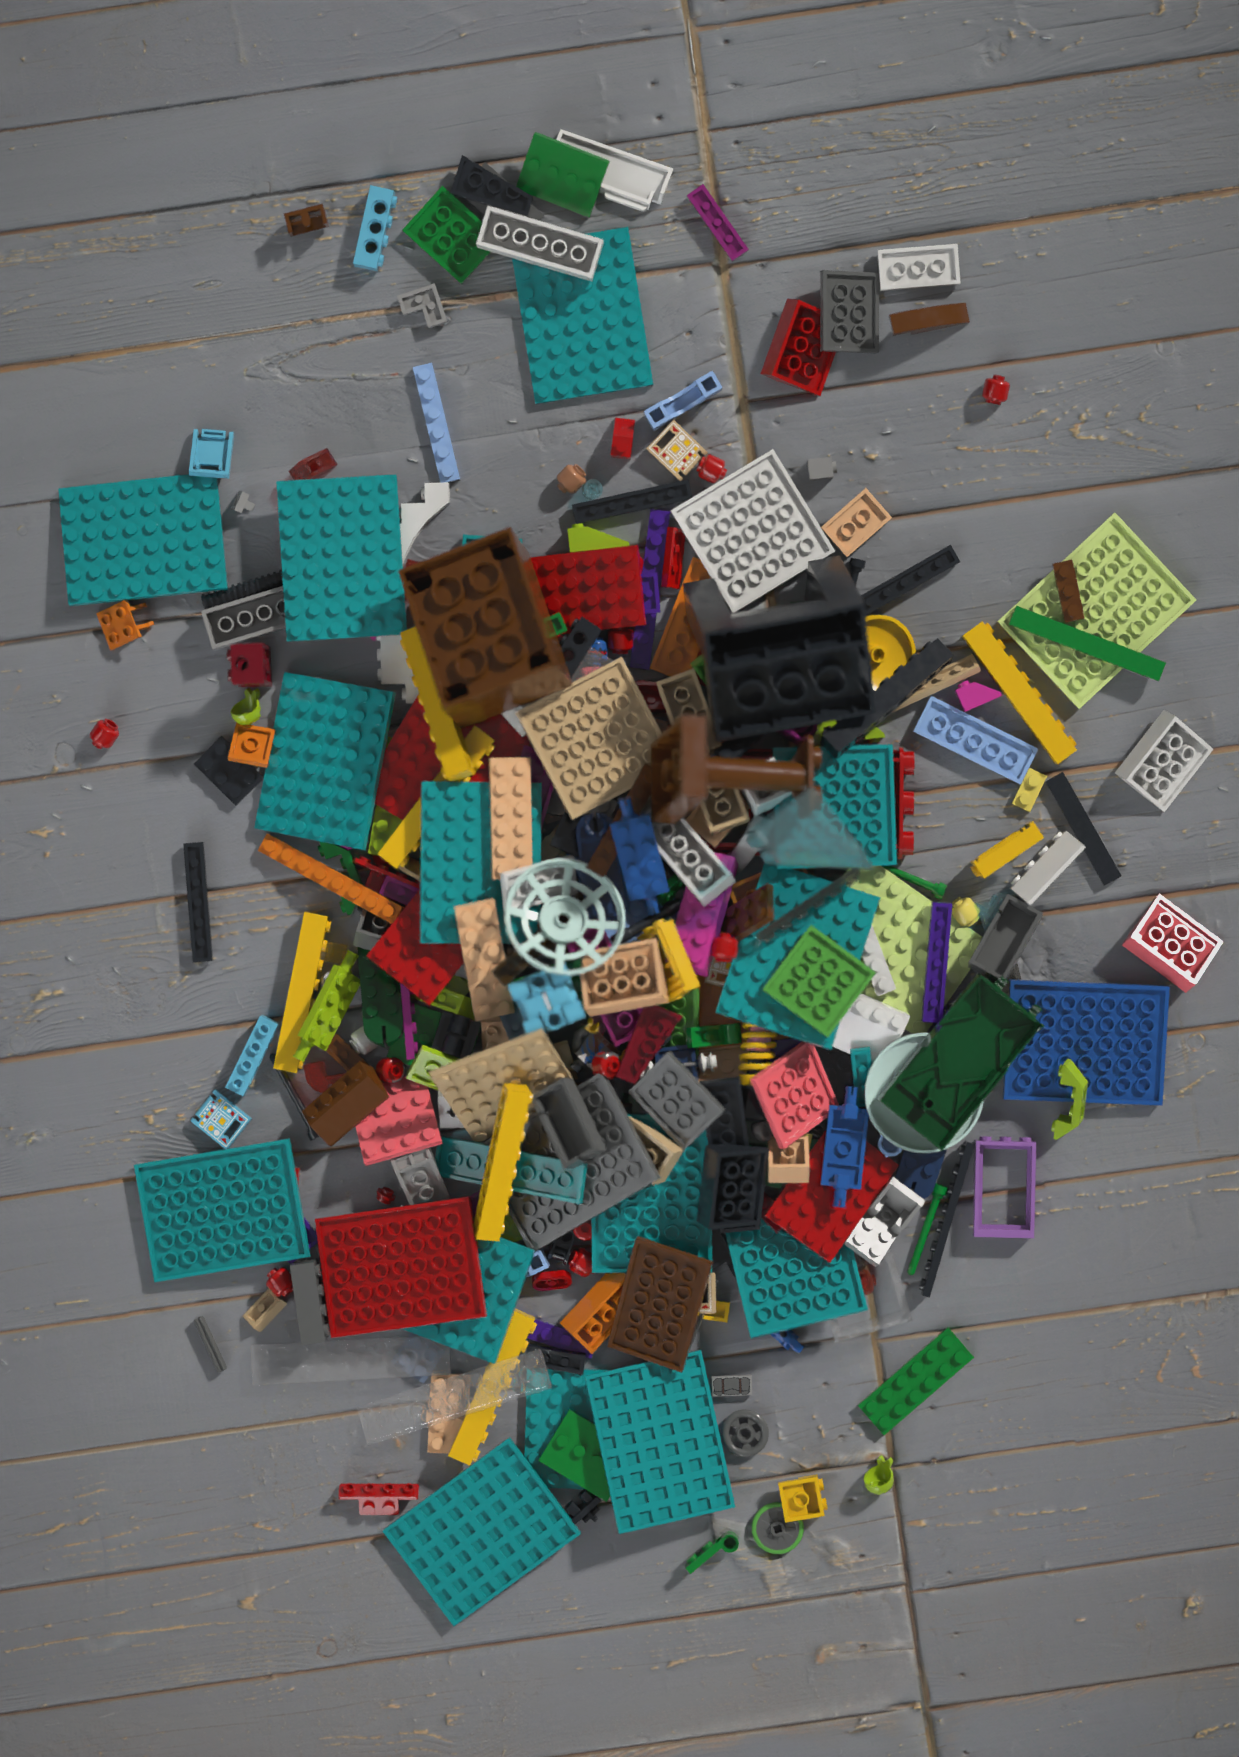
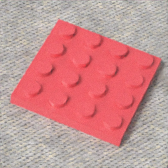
(794, 1093)
(399, 1124)

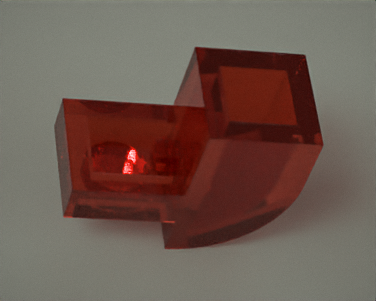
(317, 1076)

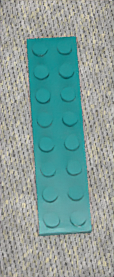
(535, 1172)

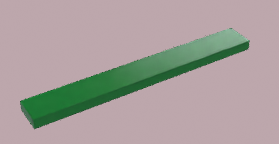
(1087, 643)

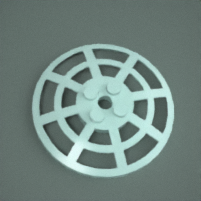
(569, 907)

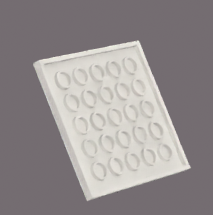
(752, 531)

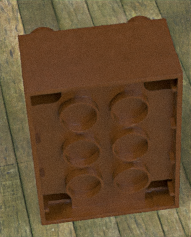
(485, 628)

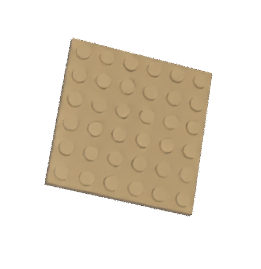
(592, 736)
(476, 1082)

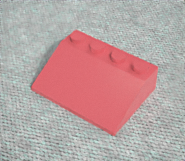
(1172, 943)

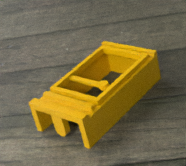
(1006, 850)
(678, 960)

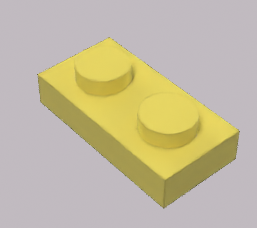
(1029, 790)

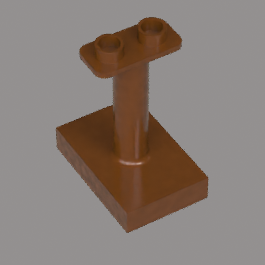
(683, 771)

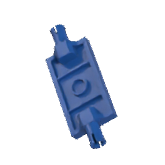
(639, 856)
(844, 1147)

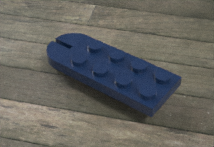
(587, 843)
(920, 1168)

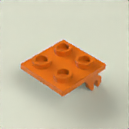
(119, 624)

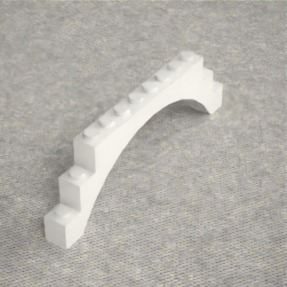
(413, 520)

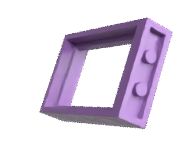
(1003, 1230)

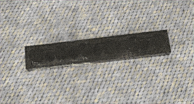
(802, 909)

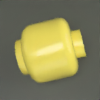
(965, 911)

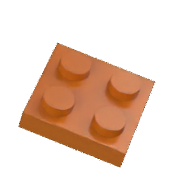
(251, 745)

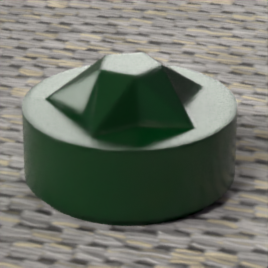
(574, 963)

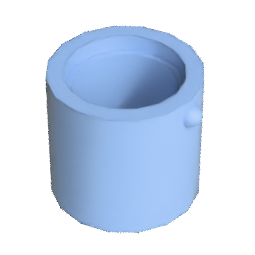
(887, 1147)

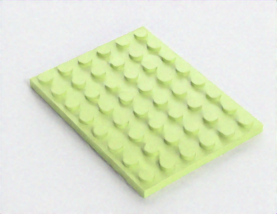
(1123, 597)
(903, 933)

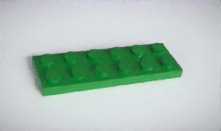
(915, 1381)

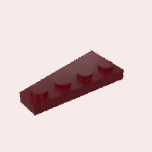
(647, 1038)

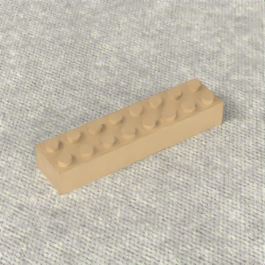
(684, 696)

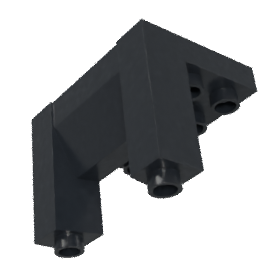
(787, 660)

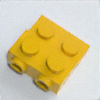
(802, 1498)

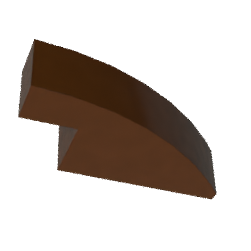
(928, 319)

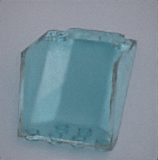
(806, 835)

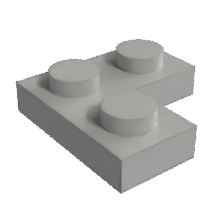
(426, 300)

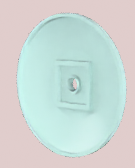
(887, 1123)

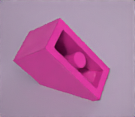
(974, 694)

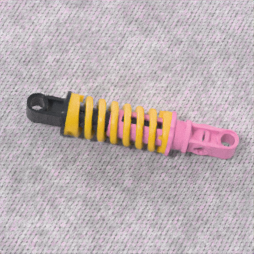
(759, 1047)

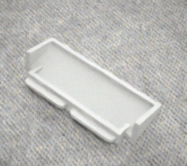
(628, 178)

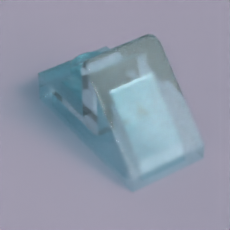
(987, 915)

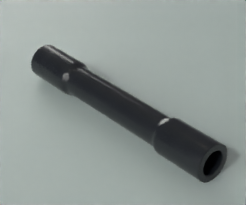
(666, 911)

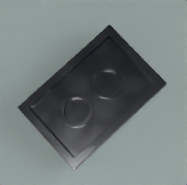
(230, 777)

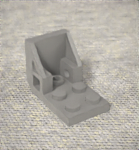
(420, 1177)
(884, 1221)

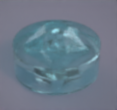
(592, 489)

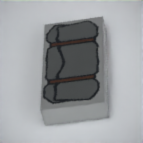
(732, 1385)

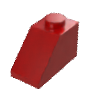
(622, 438)

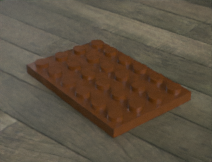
(660, 1304)

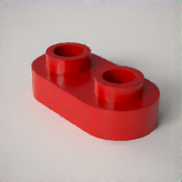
(551, 1280)

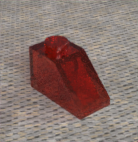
(313, 466)

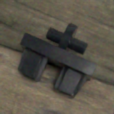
(586, 1509)

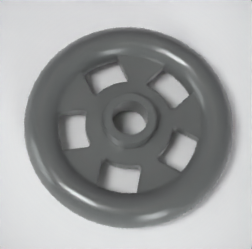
(753, 1418)

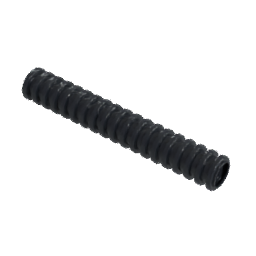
(242, 590)

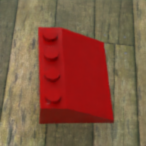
(795, 349)

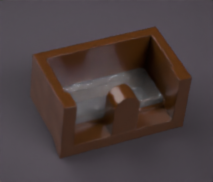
(306, 220)

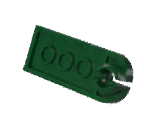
(380, 1002)

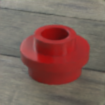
(385, 1195)

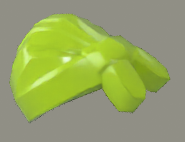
(248, 709)
(880, 1477)

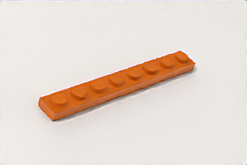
(330, 878)

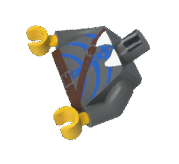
(588, 1043)

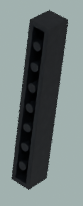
(888, 697)

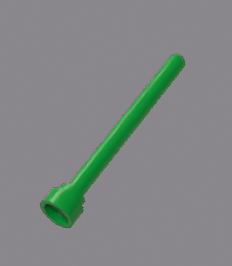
(937, 889)
(938, 1193)

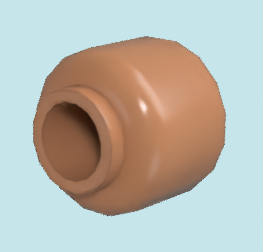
(571, 478)

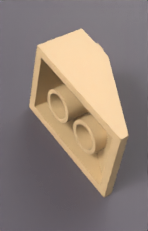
(660, 1148)

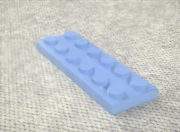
(975, 740)

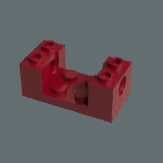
(258, 669)

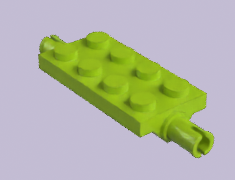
(329, 1007)

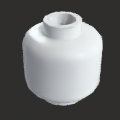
(361, 1043)

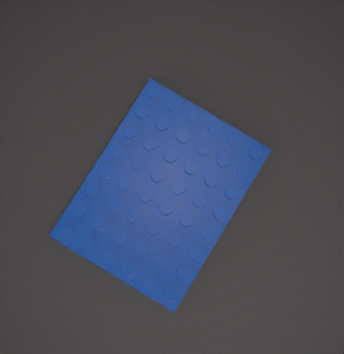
(1107, 1031)

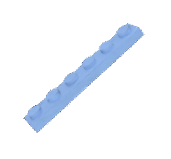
(436, 423)

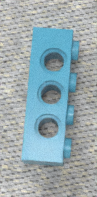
(376, 197)
(252, 1055)

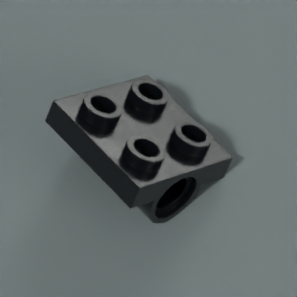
(456, 1035)

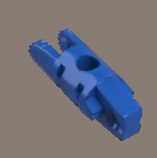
(789, 1340)

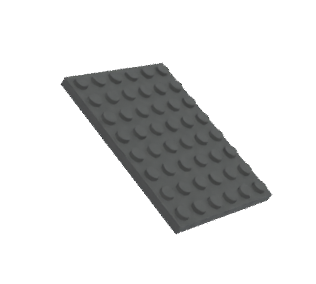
(609, 1176)

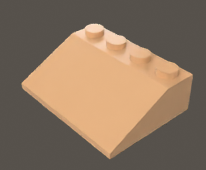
(626, 980)

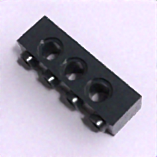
(591, 634)

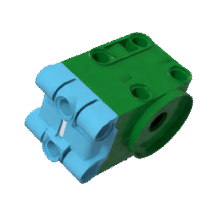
(548, 999)

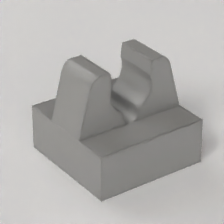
(242, 503)

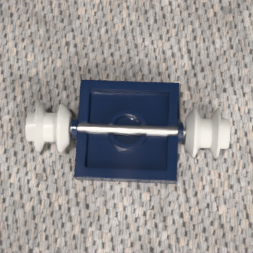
(687, 1058)

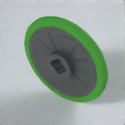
(765, 1535)

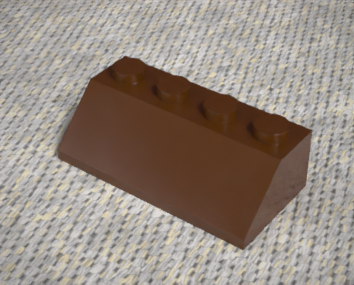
(345, 1103)

